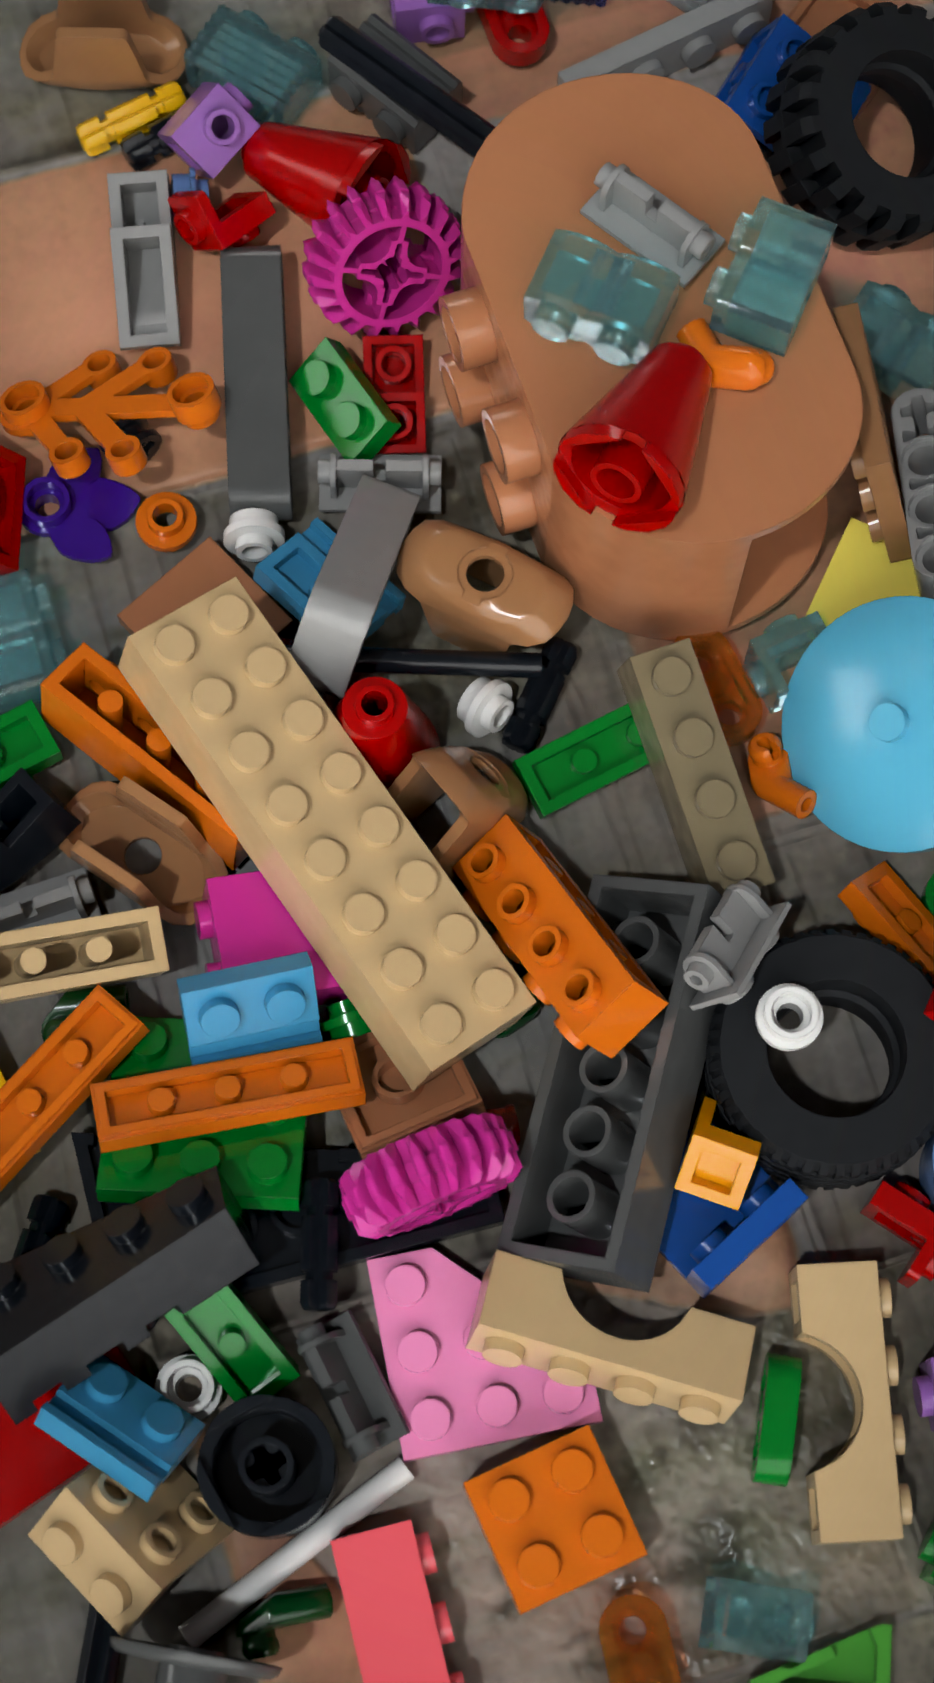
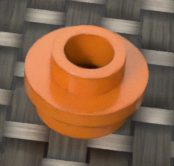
(169, 537)

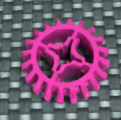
(370, 241)
(429, 1175)

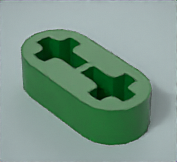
(776, 1419)

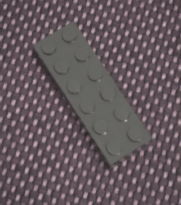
(615, 1129)

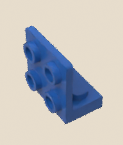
(756, 69)
(712, 1240)

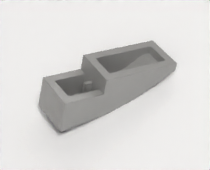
(144, 259)

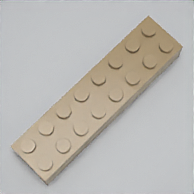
(324, 832)

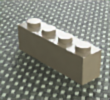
(694, 767)

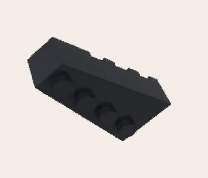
(114, 1283)

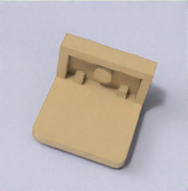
(125, 1548)

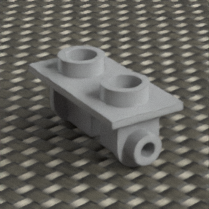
(650, 223)
(413, 473)
(49, 902)
(725, 964)

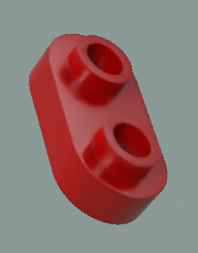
(503, 26)

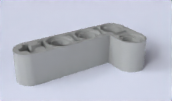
(911, 417)
(352, 584)

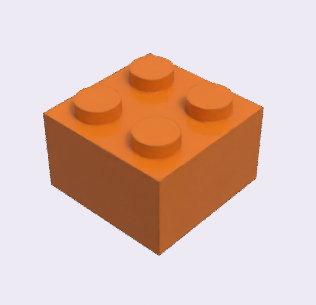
(554, 1519)

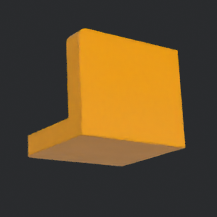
(717, 1161)

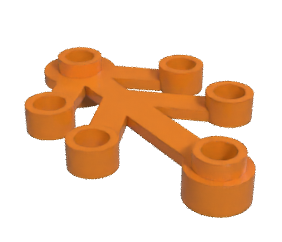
(34, 410)

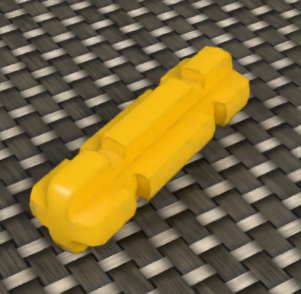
(129, 118)

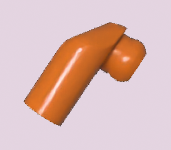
(731, 365)
(773, 778)

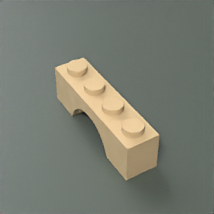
(842, 1315)
(531, 1322)

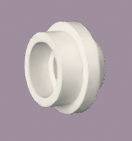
(253, 534)
(485, 706)
(795, 998)
(190, 1366)

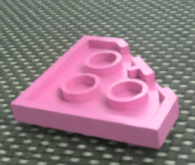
(441, 1387)

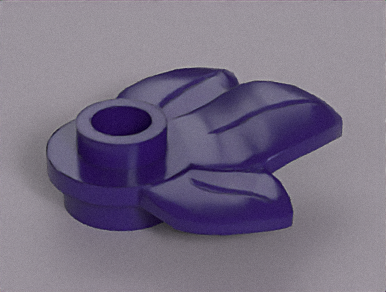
(85, 514)

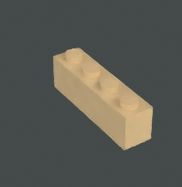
(81, 954)

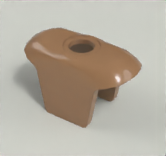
(103, 46)
(523, 609)
(478, 800)
(126, 812)

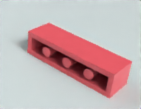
(390, 1607)

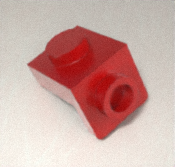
(224, 226)
(906, 1215)

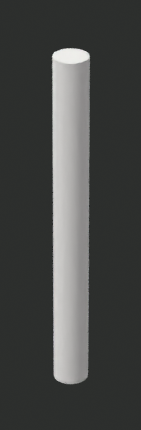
(295, 1553)

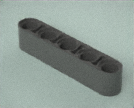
(256, 380)

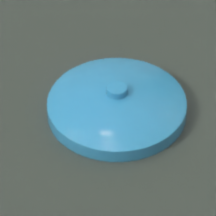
(865, 724)

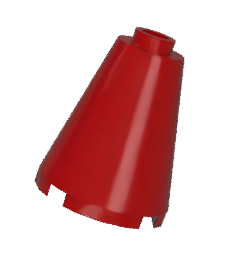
(315, 165)
(639, 441)
(384, 725)

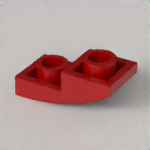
(397, 373)

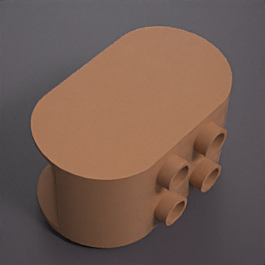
(761, 453)

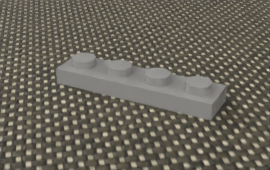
(679, 42)

